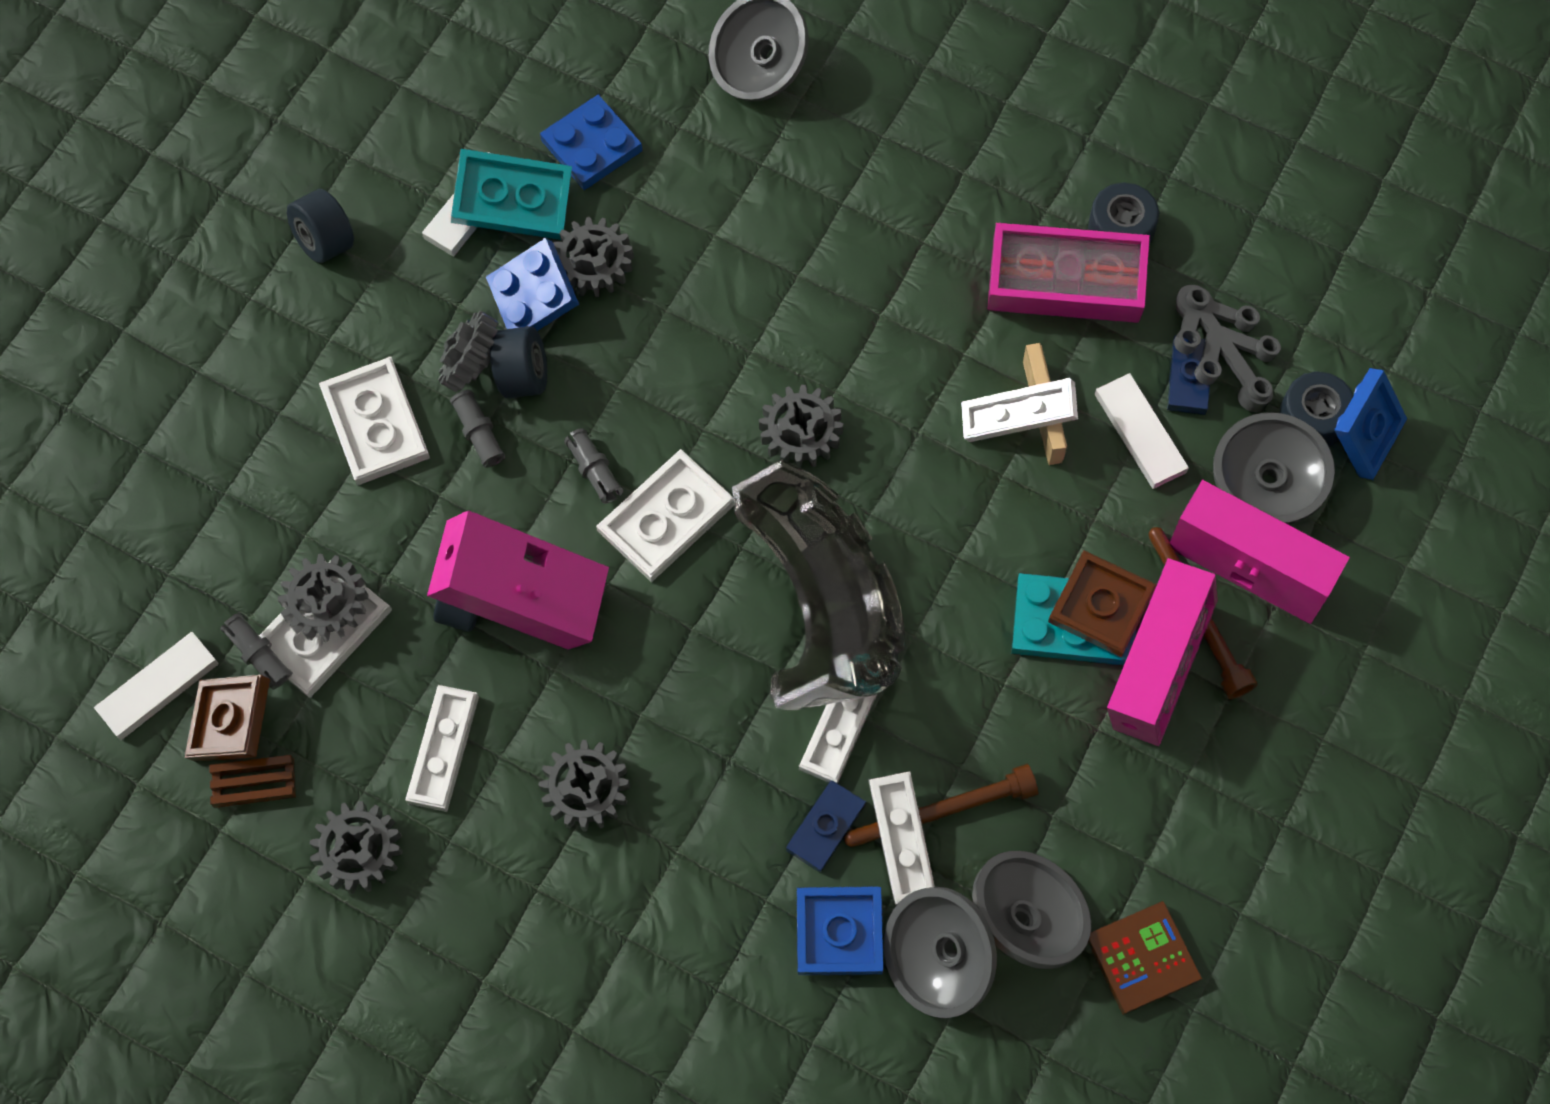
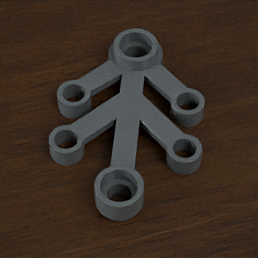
(1196, 306)

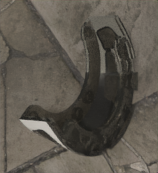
(844, 593)

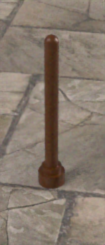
(1236, 679)
(1017, 784)

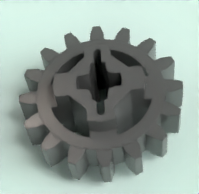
(594, 253)
(467, 351)
(813, 415)
(309, 589)
(599, 780)
(343, 857)

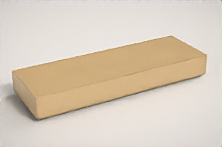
(1038, 374)

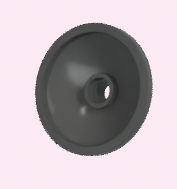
(742, 43)
(1280, 448)
(1032, 909)
(923, 955)

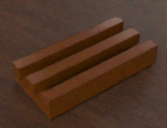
(247, 766)

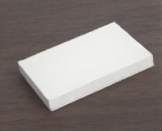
(374, 421)
(665, 515)
(315, 659)

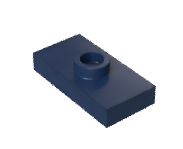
(1185, 391)
(825, 826)

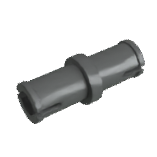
(477, 428)
(593, 466)
(256, 650)

